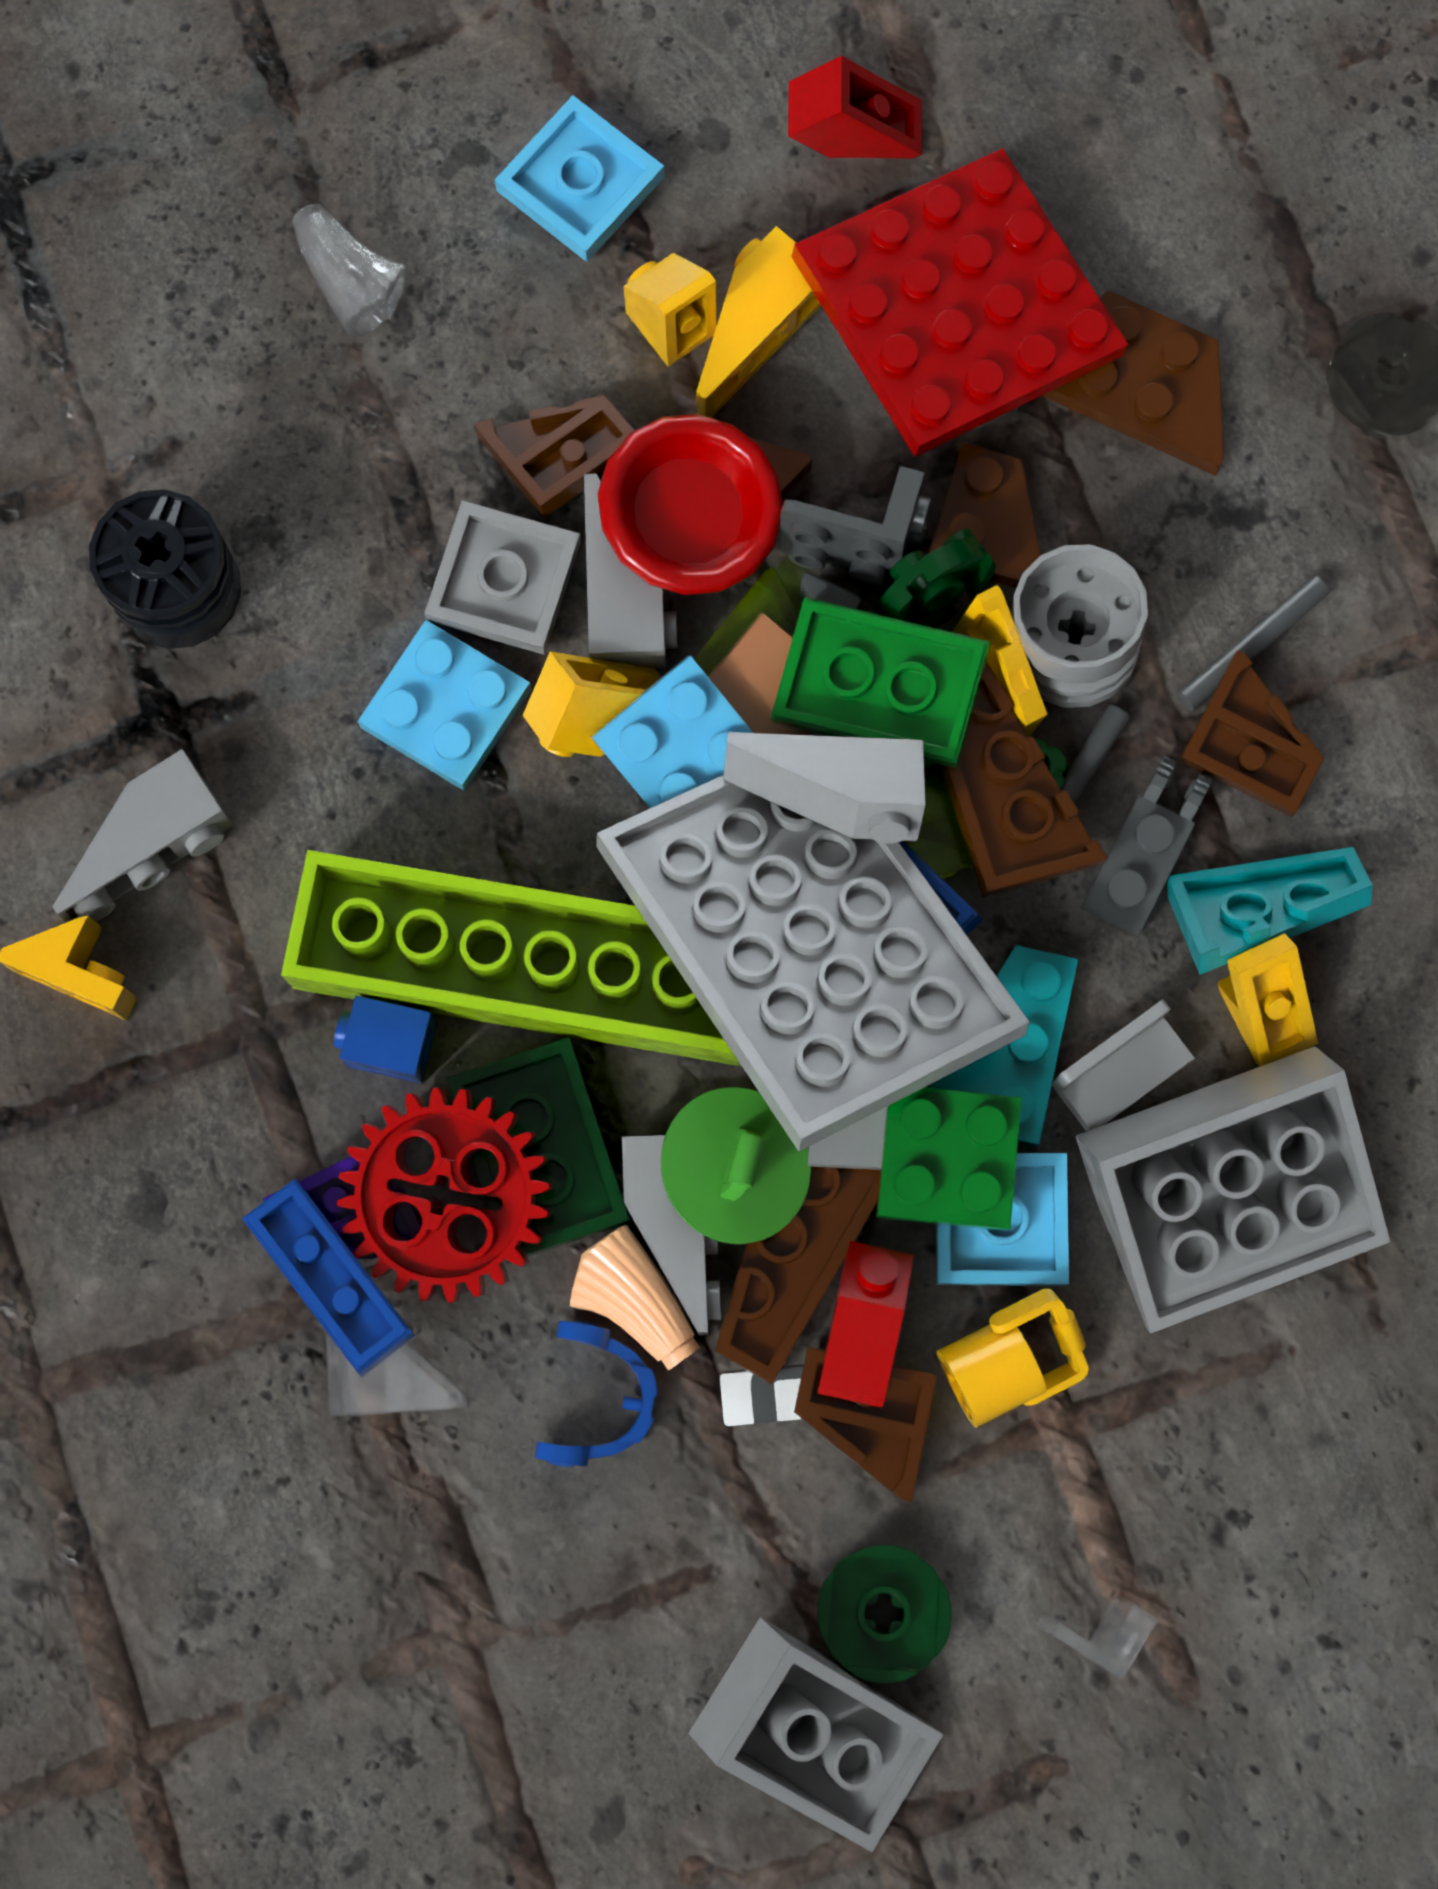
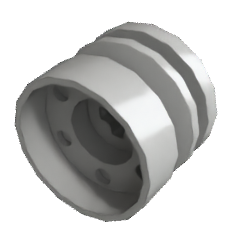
(1087, 595)

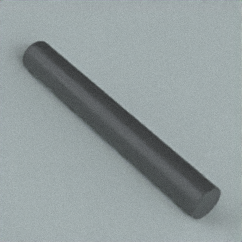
(1255, 640)
(1094, 751)

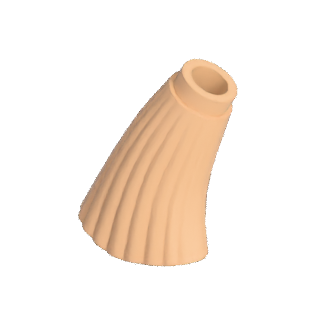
(627, 1288)

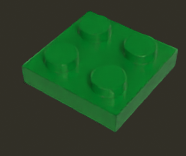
(950, 1159)

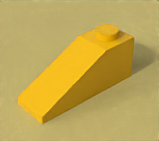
(760, 313)

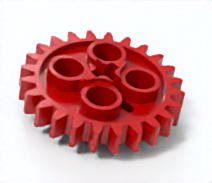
(435, 1253)

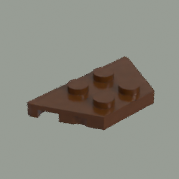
(1160, 388)

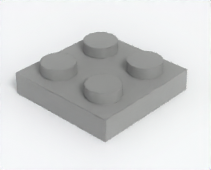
(503, 577)

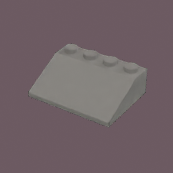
(1235, 1187)

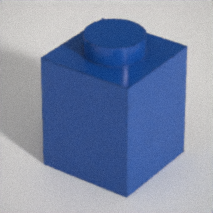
(386, 1039)

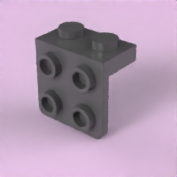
(853, 544)

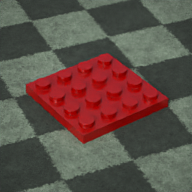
(958, 301)

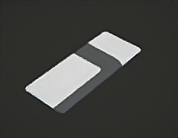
(754, 1401)

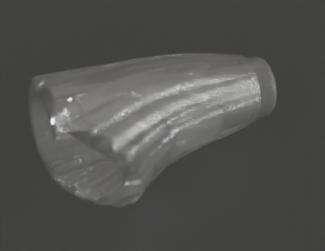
(354, 280)

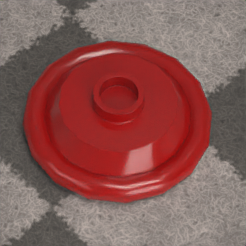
(690, 504)

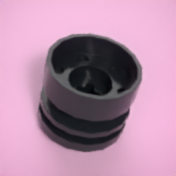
(171, 600)

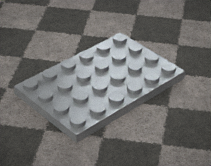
(810, 954)

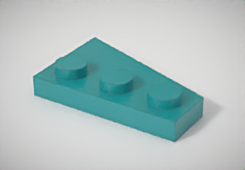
(1253, 902)
(1025, 1067)

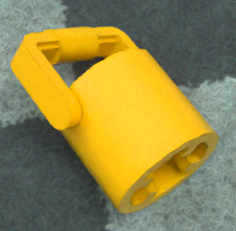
(996, 1368)

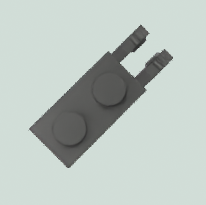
(1144, 853)

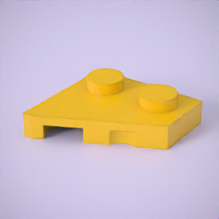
(991, 621)

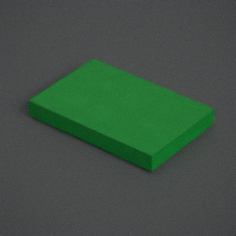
(880, 679)

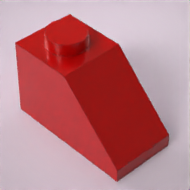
(853, 113)
(865, 1324)

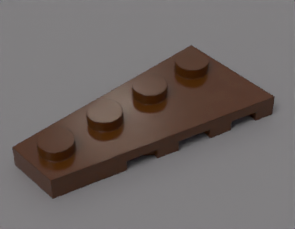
(1010, 804)
(791, 1270)

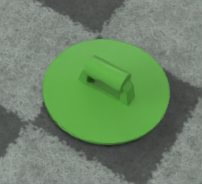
(733, 1167)

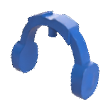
(599, 1337)

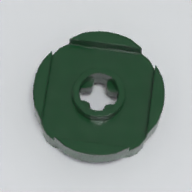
(931, 582)
(909, 1642)

